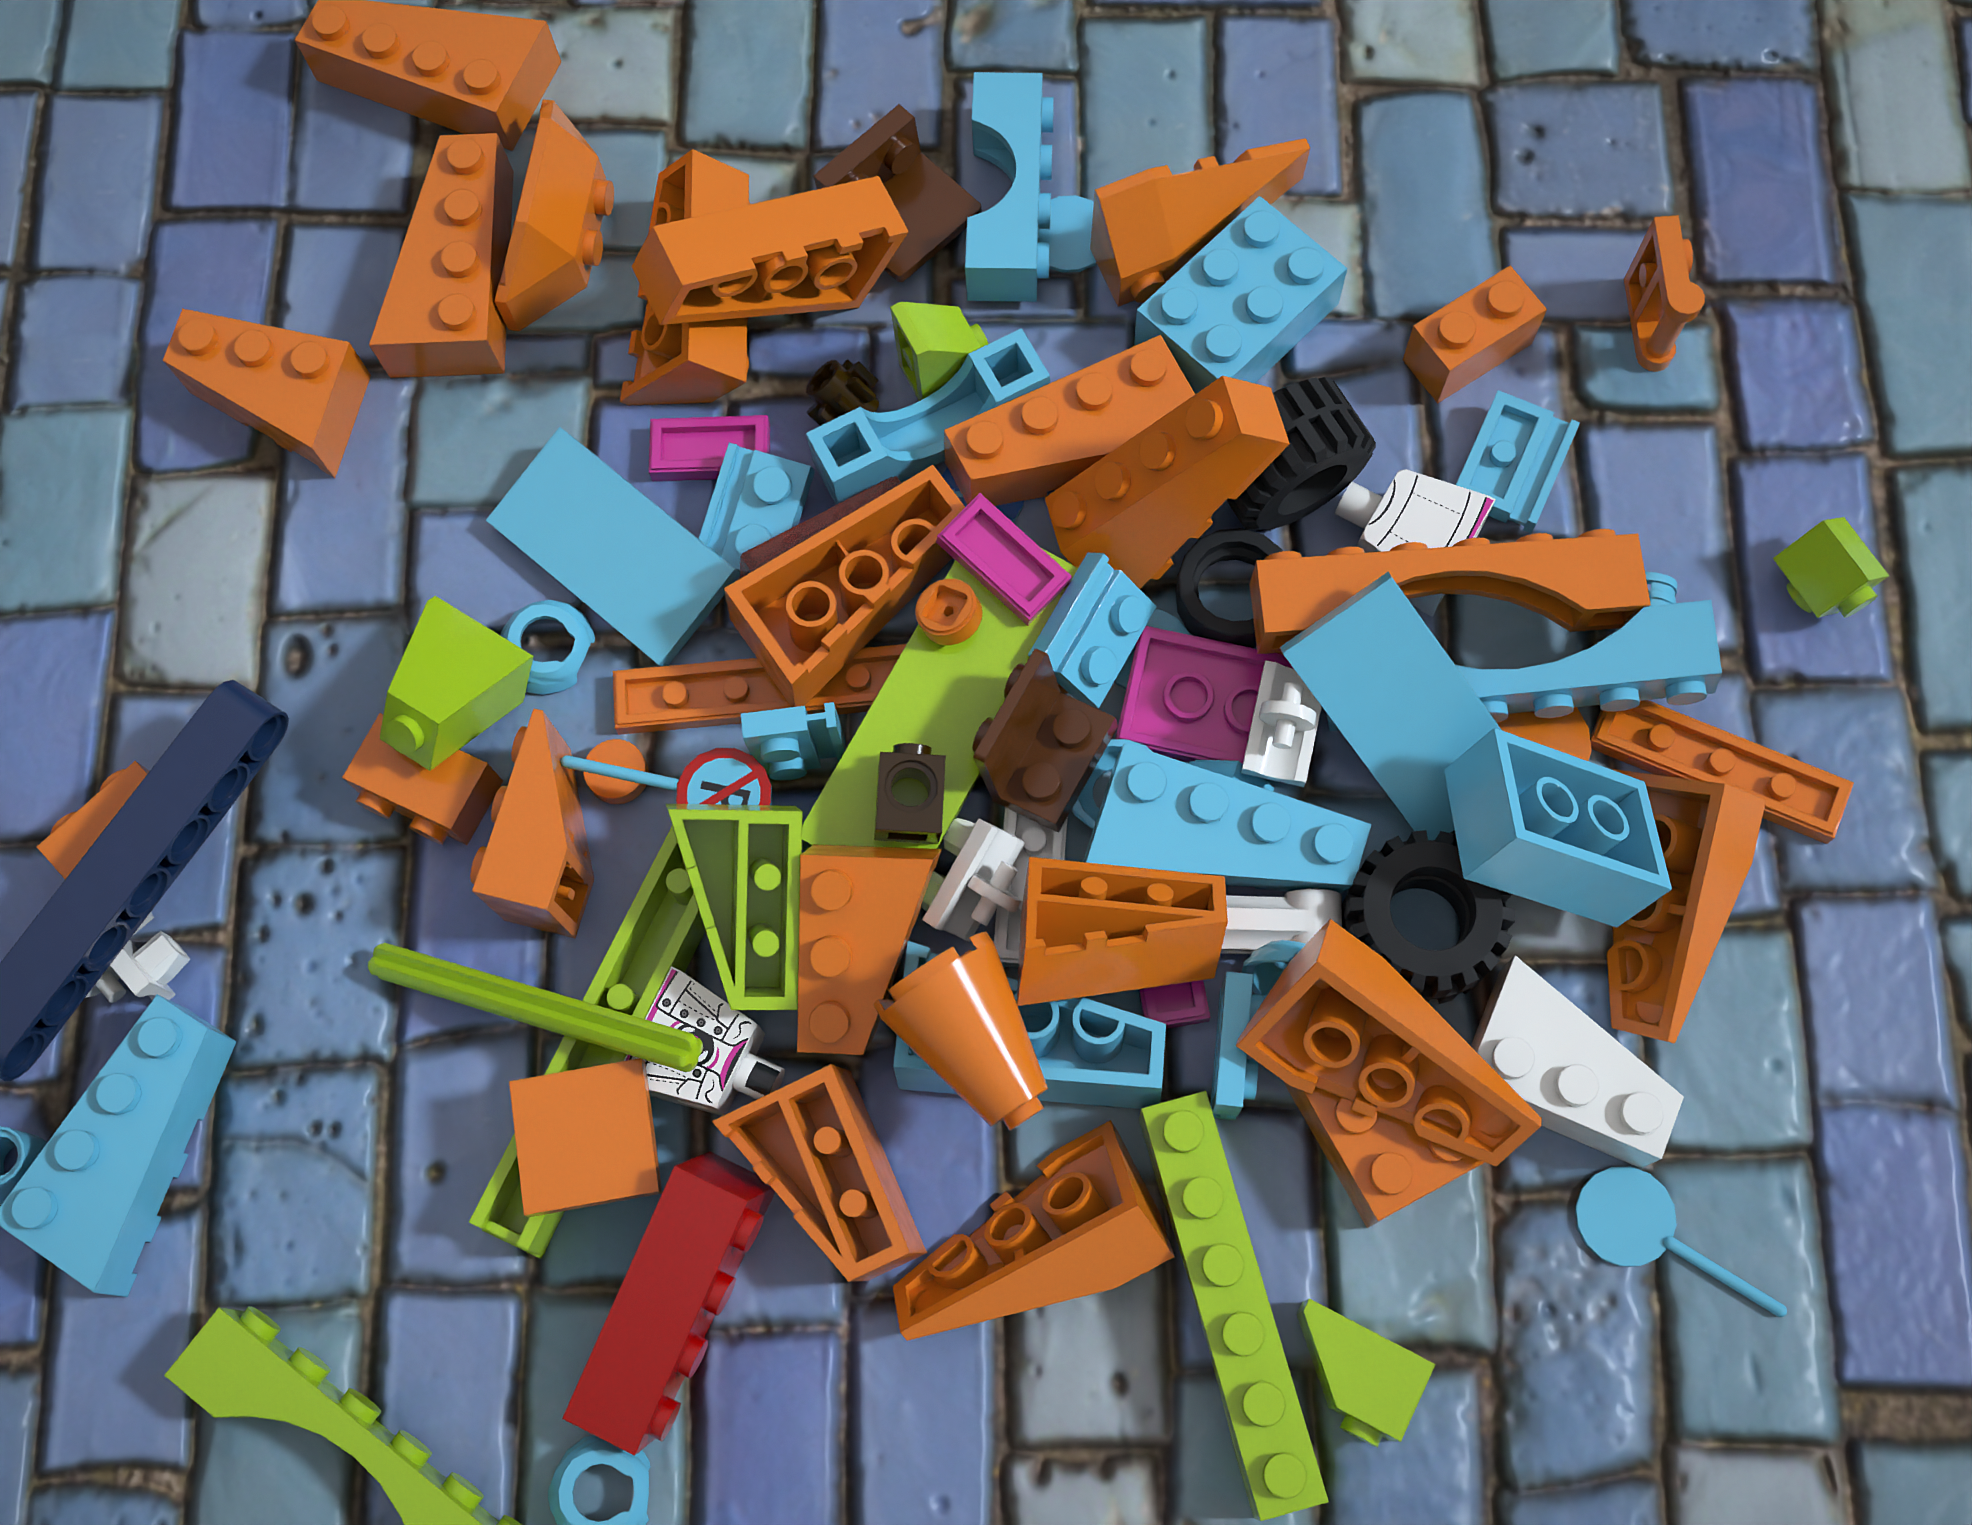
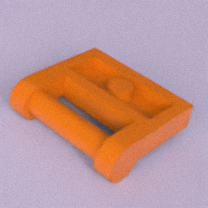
(1661, 292)

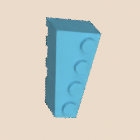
(1206, 823)
(1082, 1046)
(110, 1162)

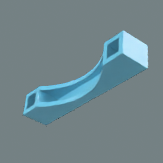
(1655, 655)

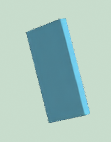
(613, 547)
(1393, 697)

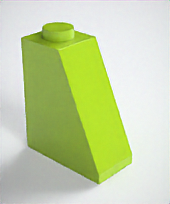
(451, 685)

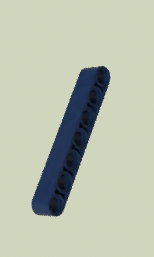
(131, 868)

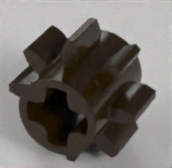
(840, 390)

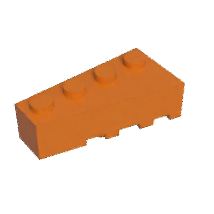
(772, 255)
(446, 278)
(1063, 426)
(842, 585)

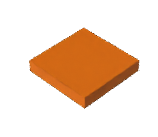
(585, 1137)

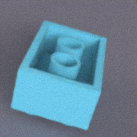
(1243, 298)
(1555, 829)

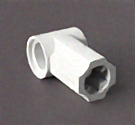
(1265, 919)

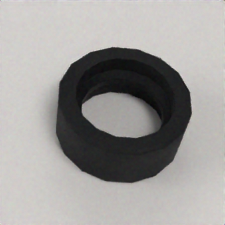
(1218, 546)

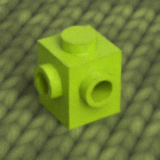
(1831, 570)

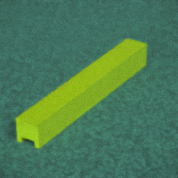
(655, 934)

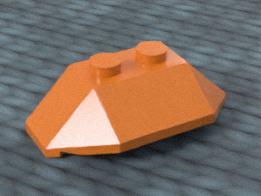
(555, 224)

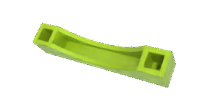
(1233, 1308)
(245, 1371)

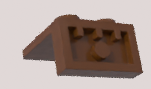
(923, 194)
(1040, 745)

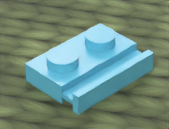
(1517, 458)
(753, 501)
(1094, 629)
(792, 740)
(1233, 1073)

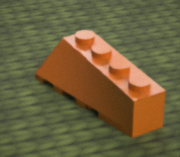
(693, 358)
(1169, 479)

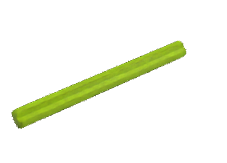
(537, 1007)

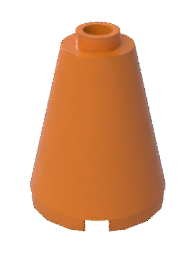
(969, 1031)

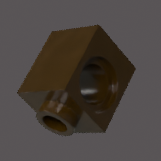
(903, 822)

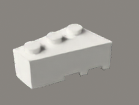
(1574, 1070)

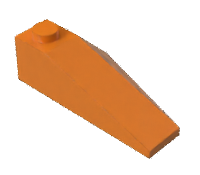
(1161, 220)
(1665, 949)
(1368, 1036)
(1060, 1239)

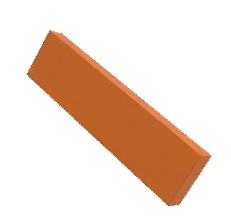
(1686, 748)

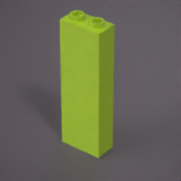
(929, 699)

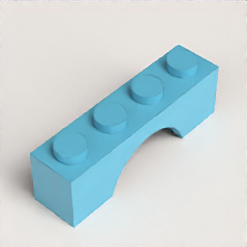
(1004, 240)
(874, 446)

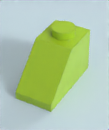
(932, 343)
(1363, 1374)

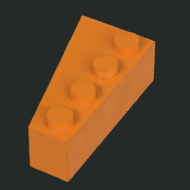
(433, 62)

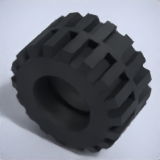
(1323, 456)
(1437, 868)

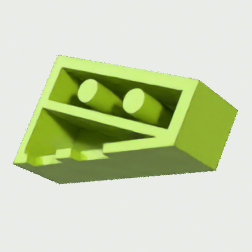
(747, 894)

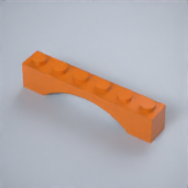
(1572, 581)

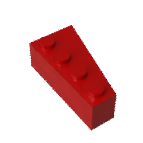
(669, 1301)

